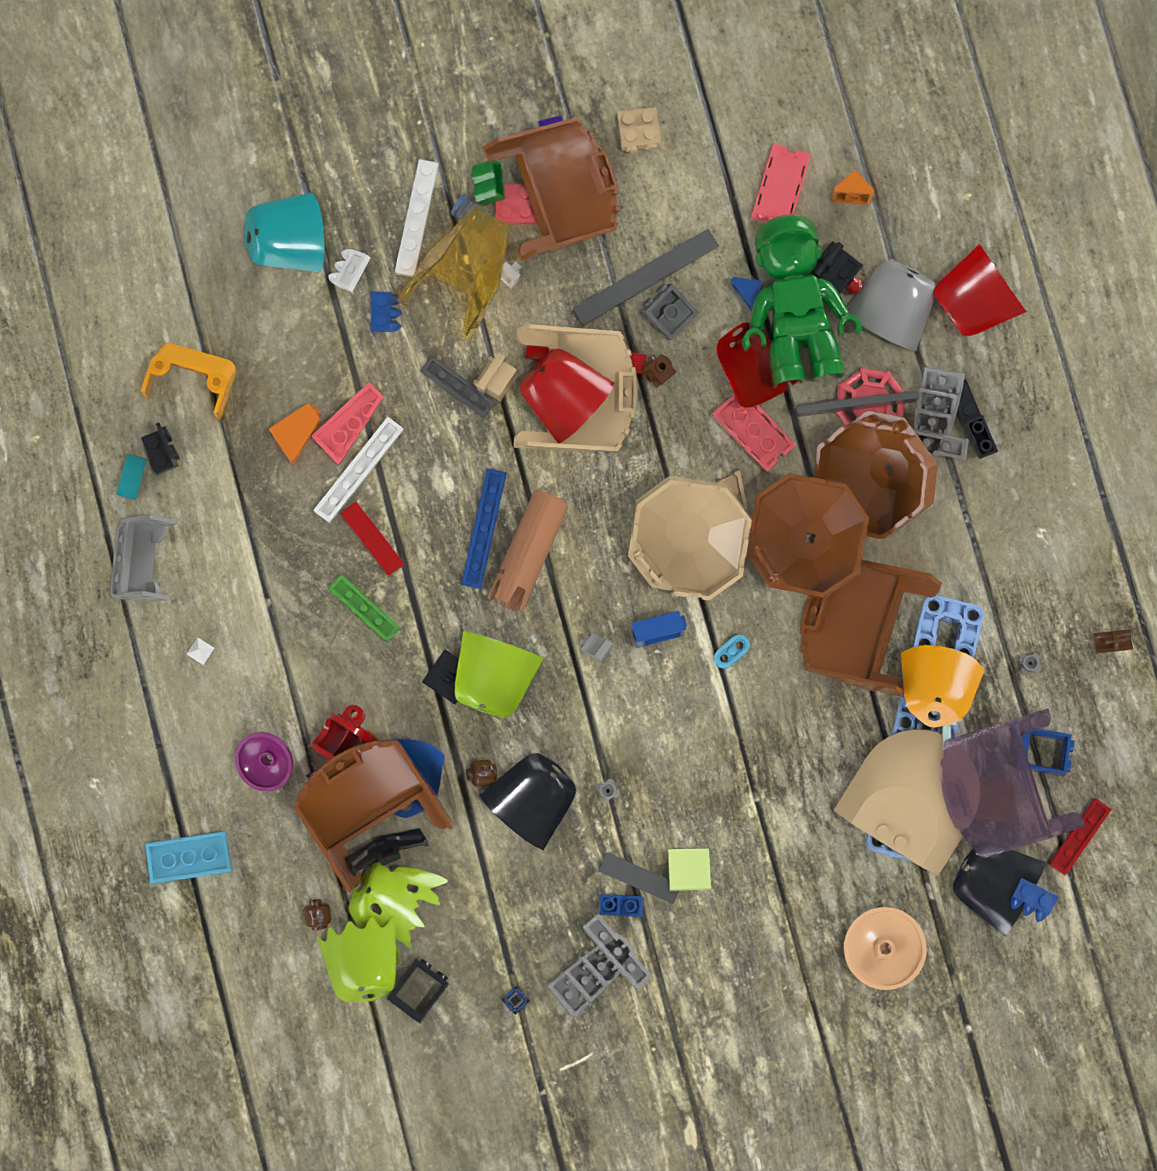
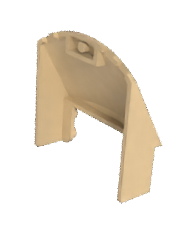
(609, 356)

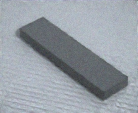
(458, 387)
(637, 877)

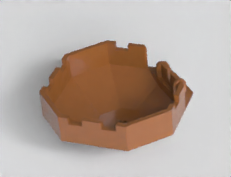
(859, 458)
(780, 527)

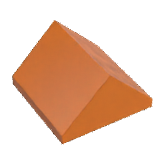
(853, 190)

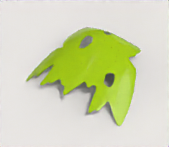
(394, 899)

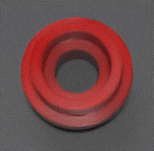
(854, 286)

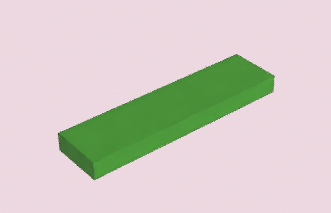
(364, 608)

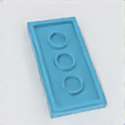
(188, 857)

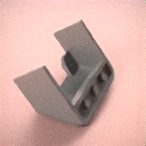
(135, 558)

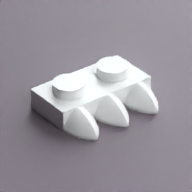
(349, 270)

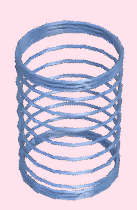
(463, 198)

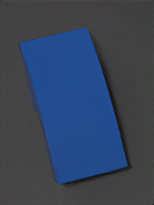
(621, 905)

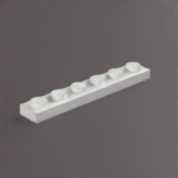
(416, 218)
(358, 470)

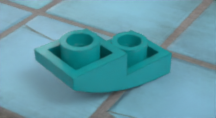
(131, 476)

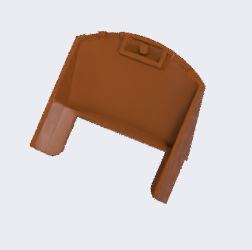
(566, 182)
(852, 627)
(359, 792)

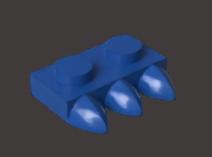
(383, 312)
(1033, 898)

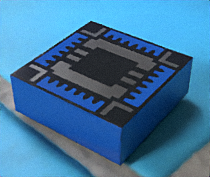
(515, 1000)

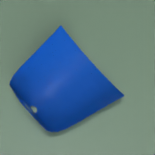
(429, 762)

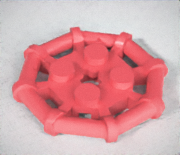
(868, 389)

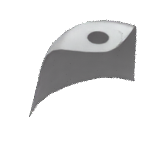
(895, 304)

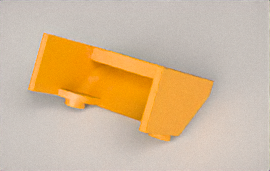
(219, 371)

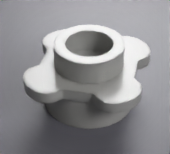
(1025, 659)
(601, 788)

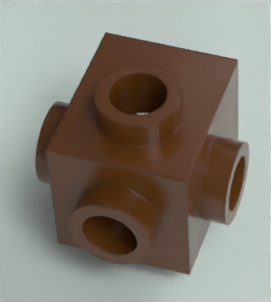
(658, 369)

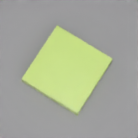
(689, 869)

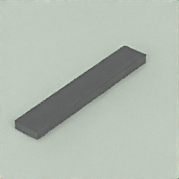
(855, 403)

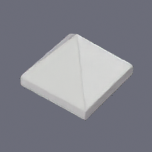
(200, 651)

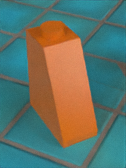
(296, 431)

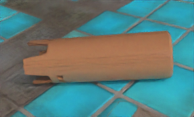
(528, 550)

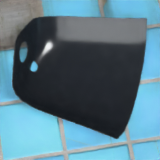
(531, 798)
(991, 882)

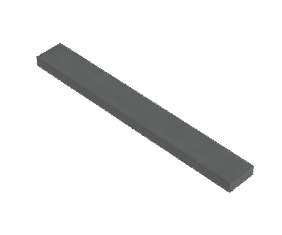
(645, 277)

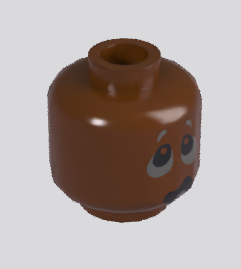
(481, 773)
(317, 914)

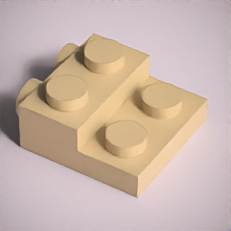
(639, 130)

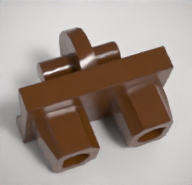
(1113, 641)

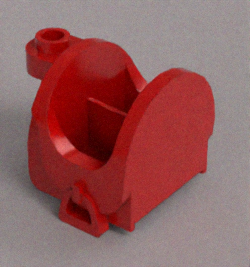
(341, 733)

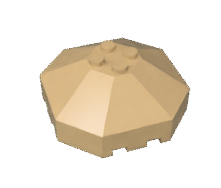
(690, 537)

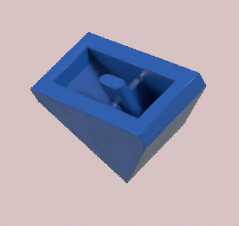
(746, 289)

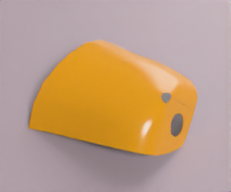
(943, 674)

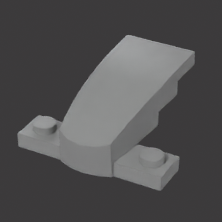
(937, 413)
(598, 968)

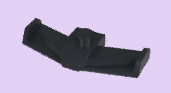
(385, 849)

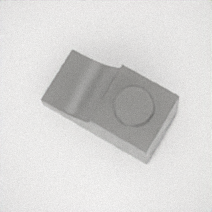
(596, 648)

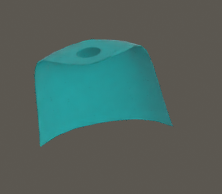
(288, 233)

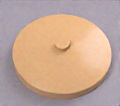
(885, 948)

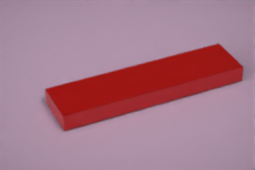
(372, 538)
(1080, 837)

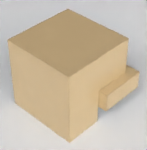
(496, 378)

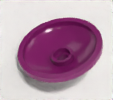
(256, 768)

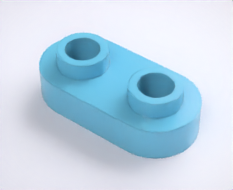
(730, 650)

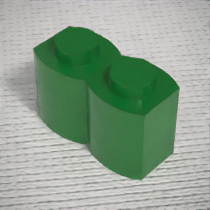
(488, 182)

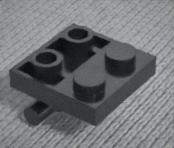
(836, 266)

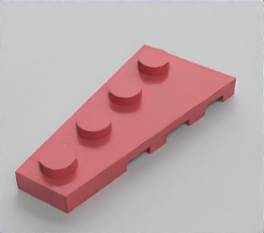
(346, 425)

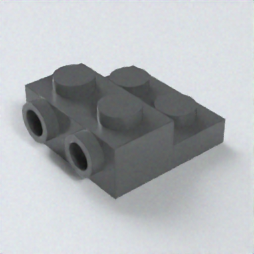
(669, 310)

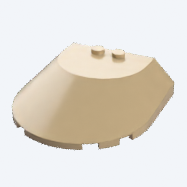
(902, 799)

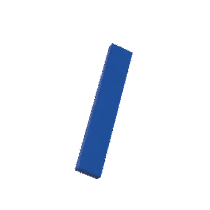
(484, 529)

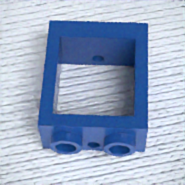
(658, 629)
(1068, 746)

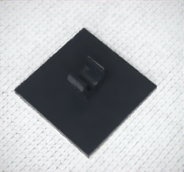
(443, 676)

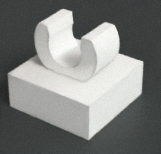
(510, 274)

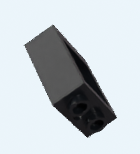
(425, 966)

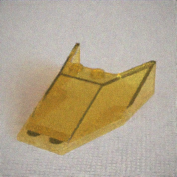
(470, 260)

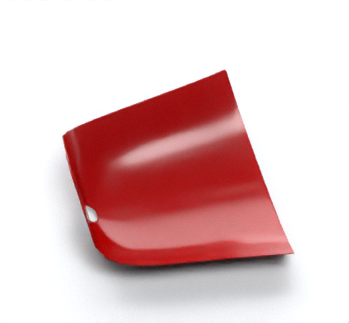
(977, 295)
(748, 370)
(564, 392)

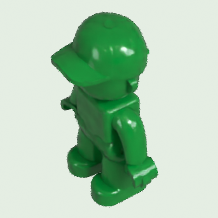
(788, 253)

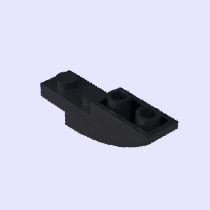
(975, 424)

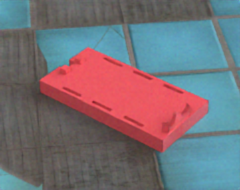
(781, 183)
(752, 429)

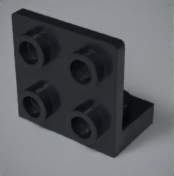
(160, 452)

